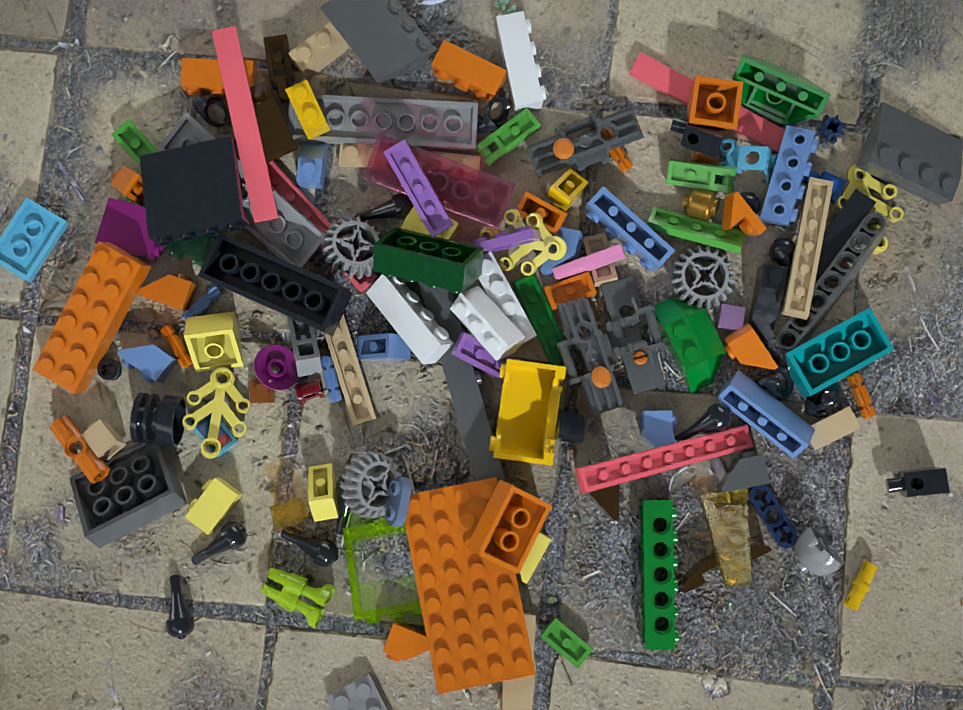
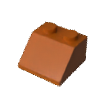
(714, 102)

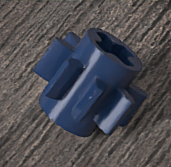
(829, 123)

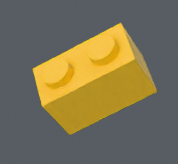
(307, 109)

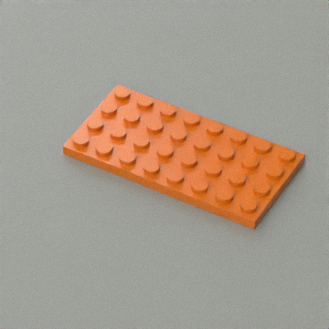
(465, 600)

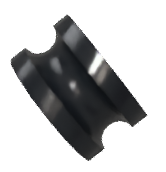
(101, 369)

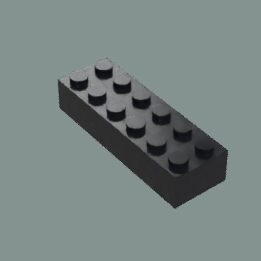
(275, 284)

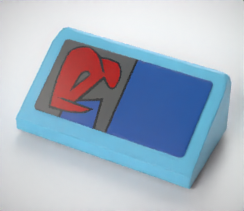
(225, 437)

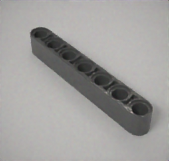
(835, 273)

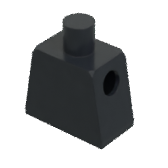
(699, 137)
(928, 482)

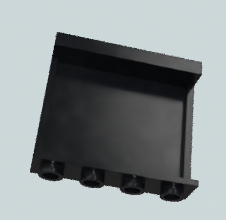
(192, 191)

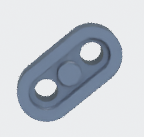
(399, 501)

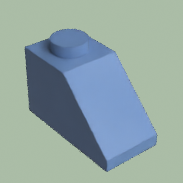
(312, 165)
(382, 347)

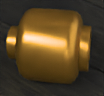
(701, 204)

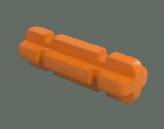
(618, 154)
(176, 345)
(861, 395)

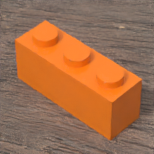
(468, 71)
(204, 76)

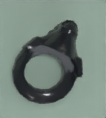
(202, 104)
(486, 123)
(771, 382)
(814, 402)

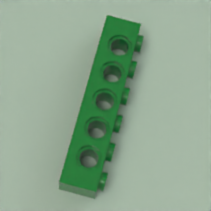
(668, 635)

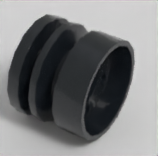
(157, 419)

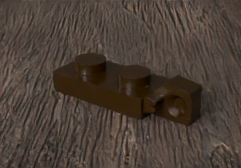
(279, 64)

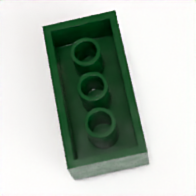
(428, 260)

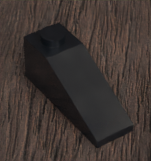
(767, 299)
(570, 426)

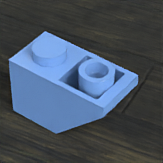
(574, 243)
(150, 360)
(658, 427)

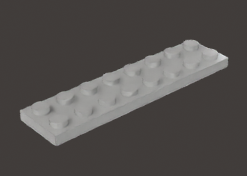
(419, 122)
(288, 237)

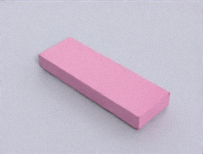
(588, 263)

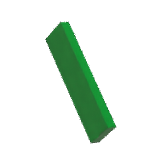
(540, 317)

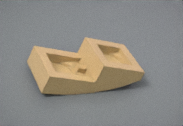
(605, 273)
(833, 427)

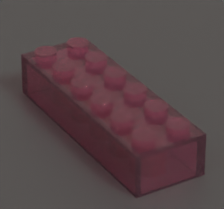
(457, 185)

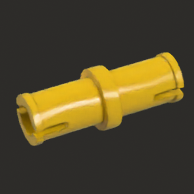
(860, 586)

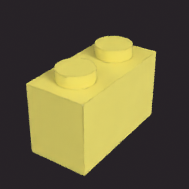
(213, 505)

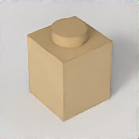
(103, 439)

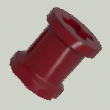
(309, 390)

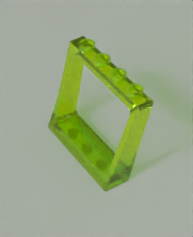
(363, 533)

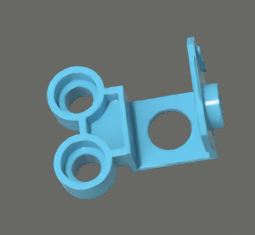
(737, 158)

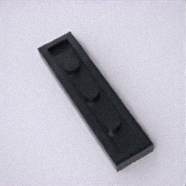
(842, 228)

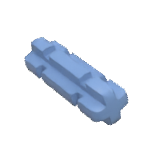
(203, 302)
(331, 379)

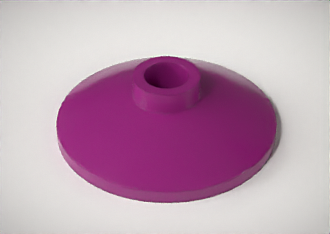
(282, 360)

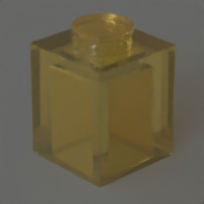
(289, 513)

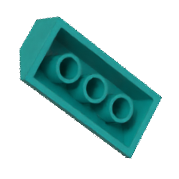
(837, 353)

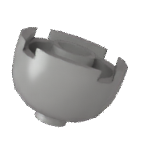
(816, 554)

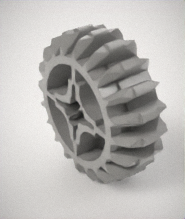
(335, 247)
(709, 282)
(373, 485)

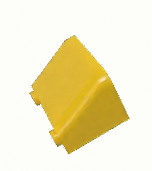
(528, 411)

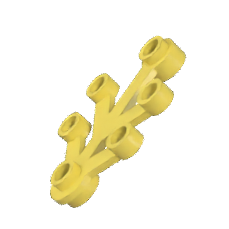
(862, 186)
(544, 246)
(217, 408)

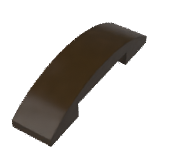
(694, 576)

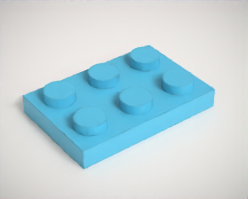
(30, 239)

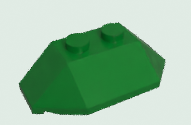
(778, 92)
(690, 341)

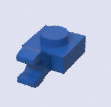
(838, 183)

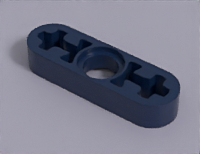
(776, 534)

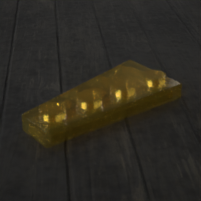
(729, 532)

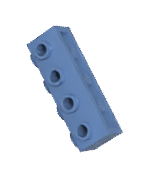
(788, 176)
(629, 229)
(766, 414)

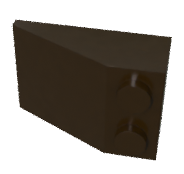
(272, 124)

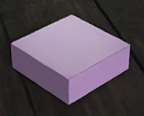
(730, 317)

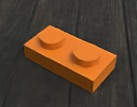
(569, 290)

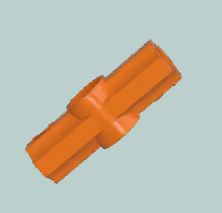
(70, 437)

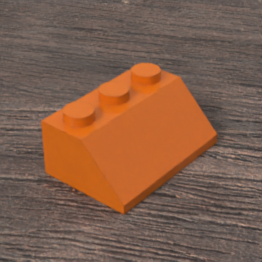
(509, 526)

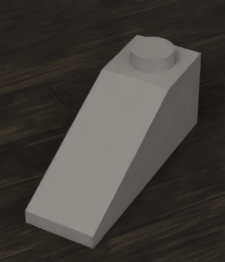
(304, 348)

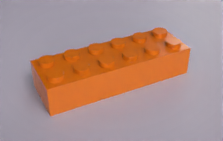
(91, 317)

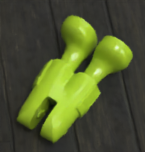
(290, 595)

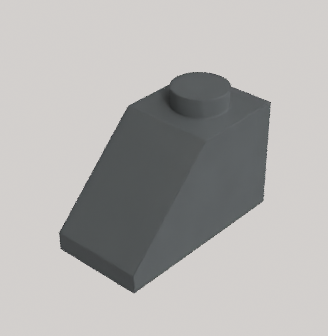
(745, 473)

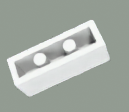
(487, 323)

